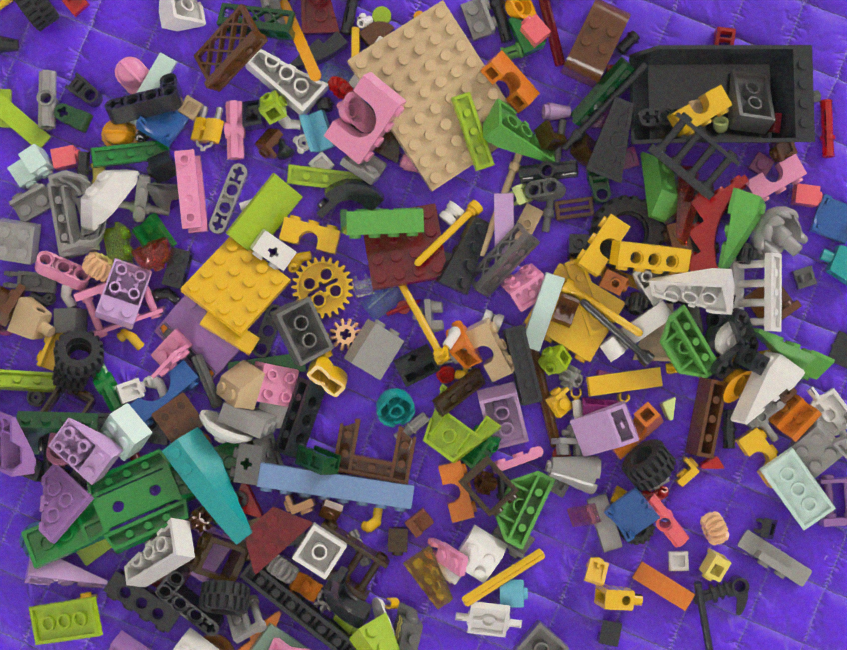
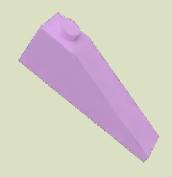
(64, 574)

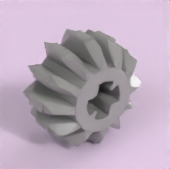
(282, 569)

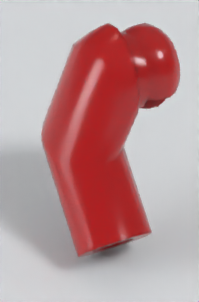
(661, 492)

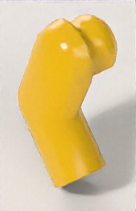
(297, 260)
(132, 337)
(374, 522)

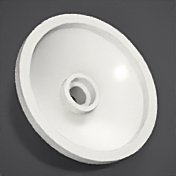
(222, 432)

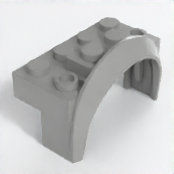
(62, 192)

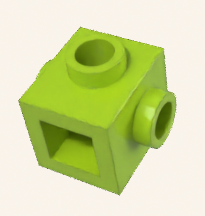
(273, 107)
(554, 359)

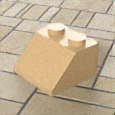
(241, 385)

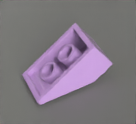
(503, 407)

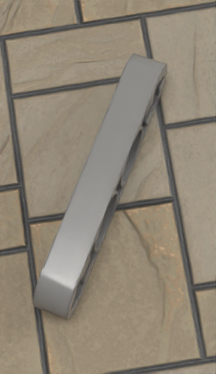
(226, 198)

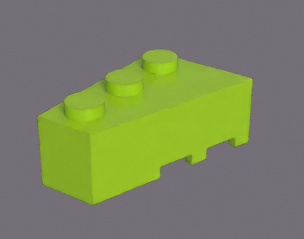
(375, 635)

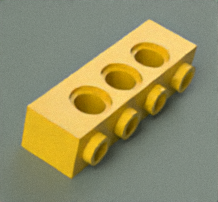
(621, 253)

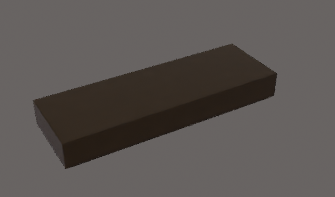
(459, 391)

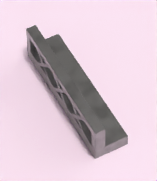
(505, 262)

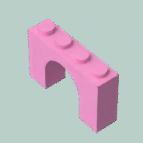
(387, 107)

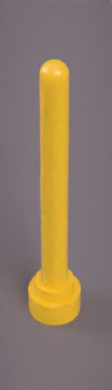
(473, 209)
(570, 287)
(422, 322)

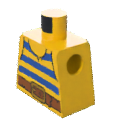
(617, 597)

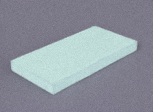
(797, 488)

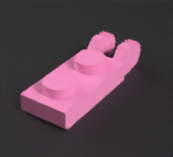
(519, 459)
(449, 556)

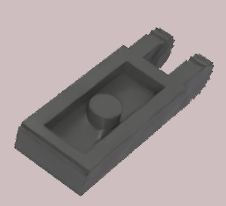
(32, 281)

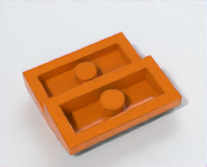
(795, 418)

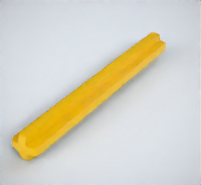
(503, 577)

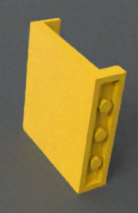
(576, 338)

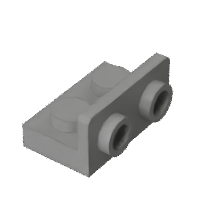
(479, 19)
(367, 171)
(31, 203)

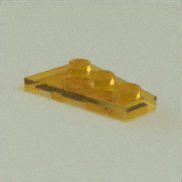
(429, 576)

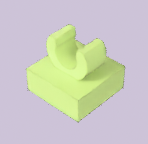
(519, 192)

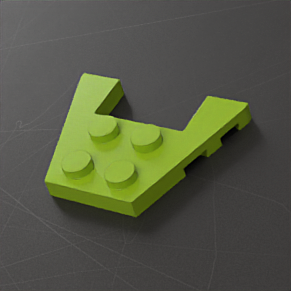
(453, 437)

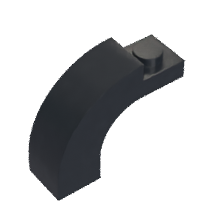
(350, 189)
(343, 602)

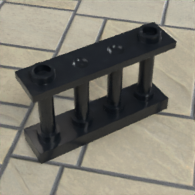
(690, 175)
(524, 369)

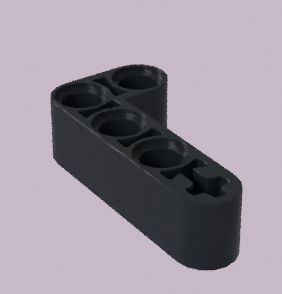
(146, 103)
(187, 608)

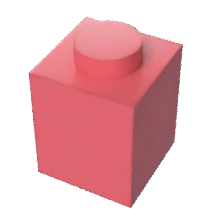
(534, 30)
(65, 157)
(806, 195)

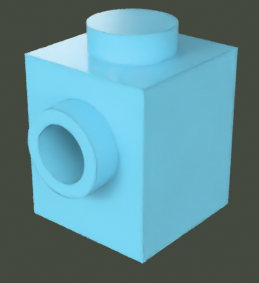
(513, 593)

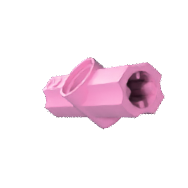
(234, 130)

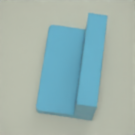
(314, 128)

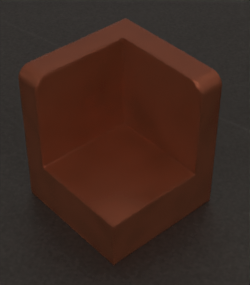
(419, 522)

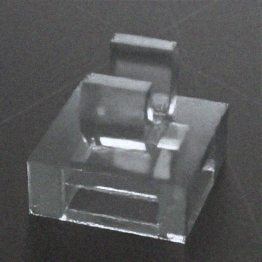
(362, 287)

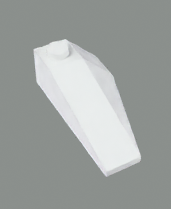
(181, 14)
(762, 389)

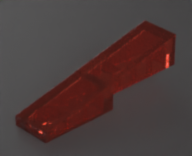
(685, 209)

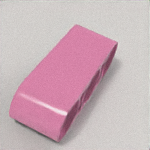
(58, 263)

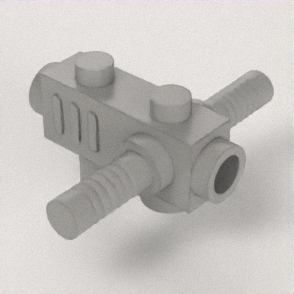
(140, 206)
(762, 420)

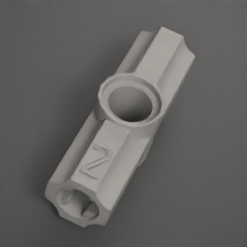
(47, 88)

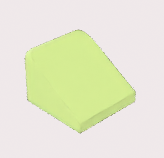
(668, 408)

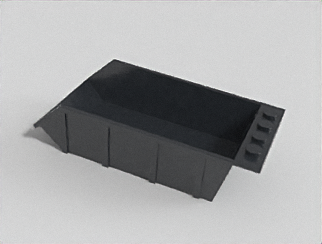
(688, 71)

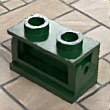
(318, 460)

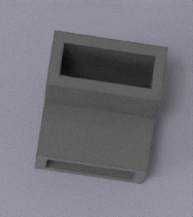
(69, 318)

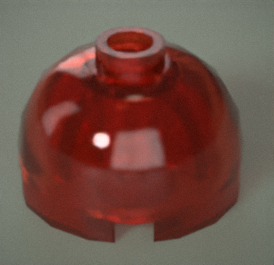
(153, 254)

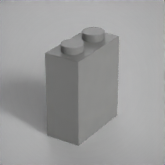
(374, 348)
(253, 422)

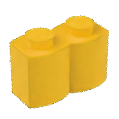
(328, 376)

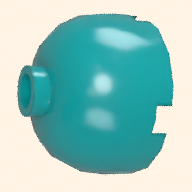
(395, 407)

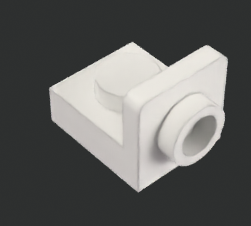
(130, 390)

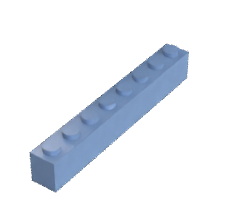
(339, 486)

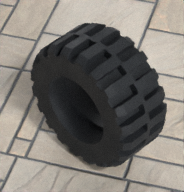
(636, 208)

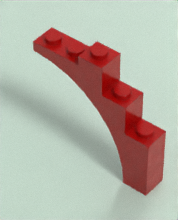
(711, 212)

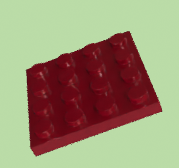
(393, 257)

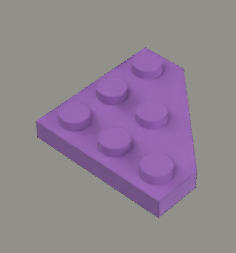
(61, 502)

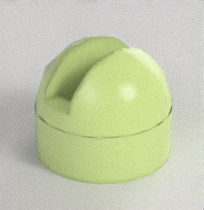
(720, 124)

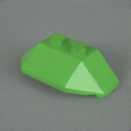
(660, 188)
(686, 345)
(521, 515)

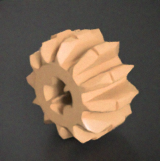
(97, 266)
(349, 340)
(714, 528)

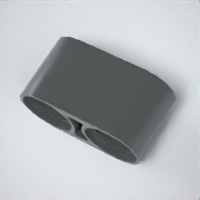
(545, 189)

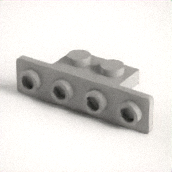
(775, 558)

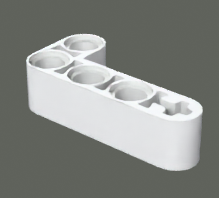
(647, 322)

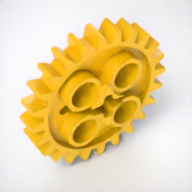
(314, 272)

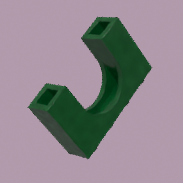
(37, 423)

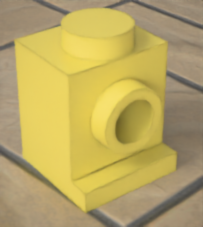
(714, 566)

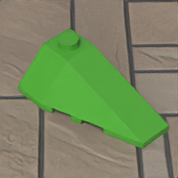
(512, 134)
(745, 213)
(810, 361)

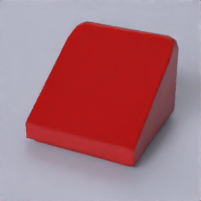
(710, 463)

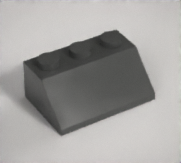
(302, 330)

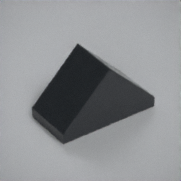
(251, 116)

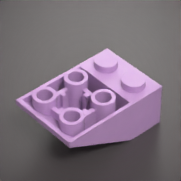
(123, 294)
(605, 429)
(85, 450)

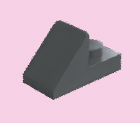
(163, 194)

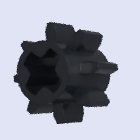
(746, 254)
(636, 303)

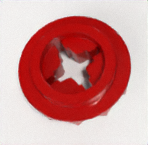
(339, 87)

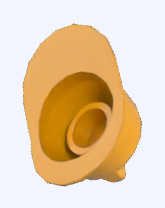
(519, 8)
(118, 134)
(736, 384)

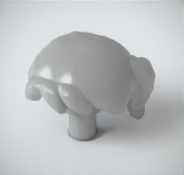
(778, 231)

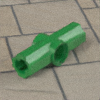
(105, 385)

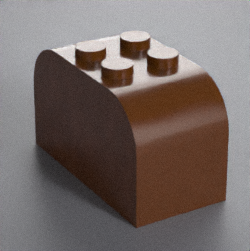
(595, 43)

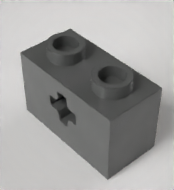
(254, 455)

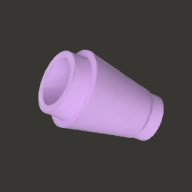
(555, 111)

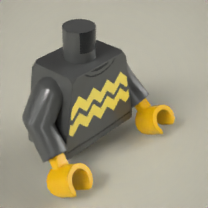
(406, 625)

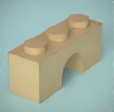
(485, 334)

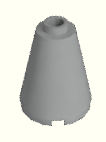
(576, 471)

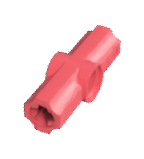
(671, 528)

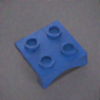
(163, 127)
(830, 219)
(631, 513)

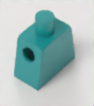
(836, 262)

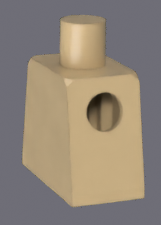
(31, 319)

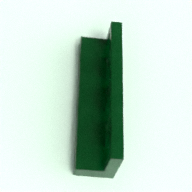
(268, 28)
(606, 86)

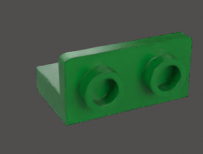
(152, 229)
(486, 448)

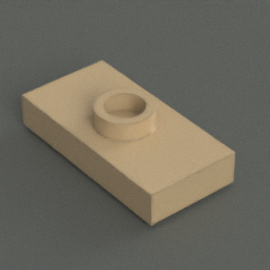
(529, 219)

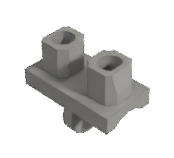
(430, 308)
(562, 444)

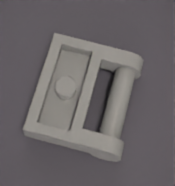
(241, 625)

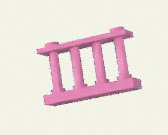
(191, 191)
(87, 296)

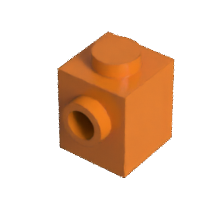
(614, 281)

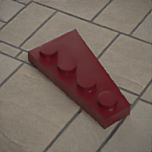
(318, 19)

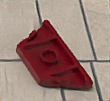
(272, 535)

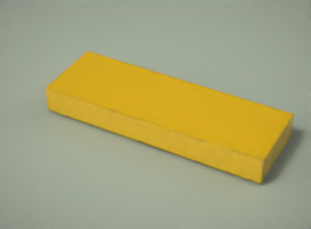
(244, 343)

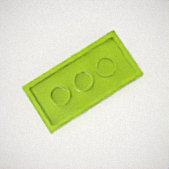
(264, 211)
(65, 620)

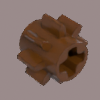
(485, 482)
(201, 519)

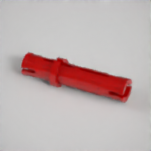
(827, 128)

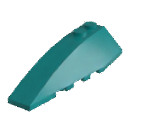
(208, 480)

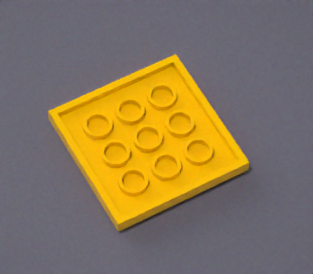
(235, 286)

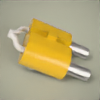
(208, 129)

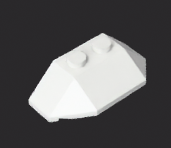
(105, 196)

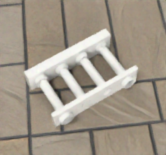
(773, 290)

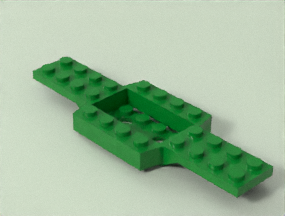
(132, 486)

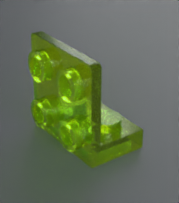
(117, 243)

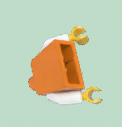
(459, 348)

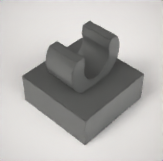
(804, 277)
(559, 488)

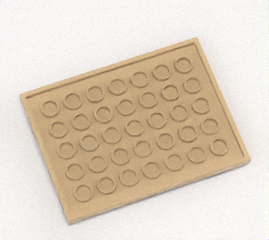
(427, 66)

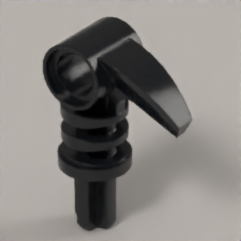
(728, 589)

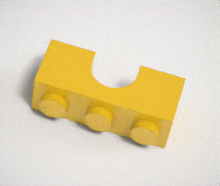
(713, 103)
(294, 229)
(610, 229)
(755, 441)

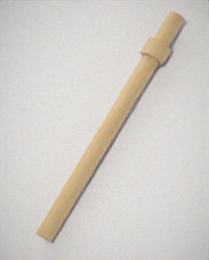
(513, 169)

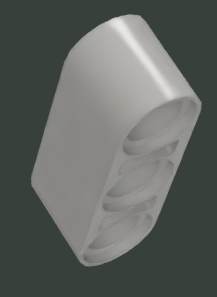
(606, 529)

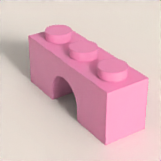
(789, 172)

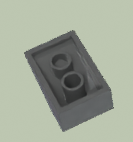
(751, 102)

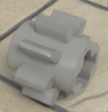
(571, 377)
(323, 606)

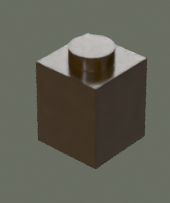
(397, 540)

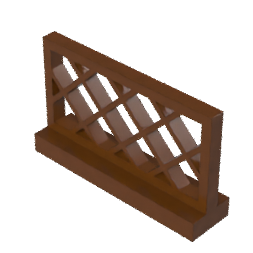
(236, 58)

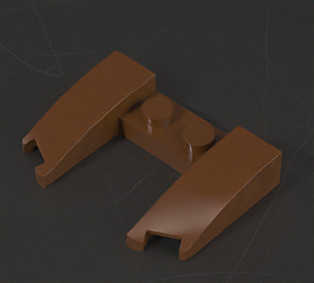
(371, 467)

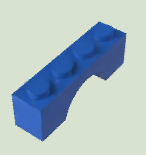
(182, 380)

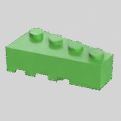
(382, 222)

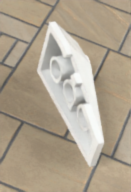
(701, 288)

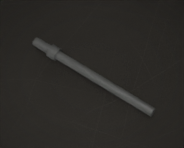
(548, 211)

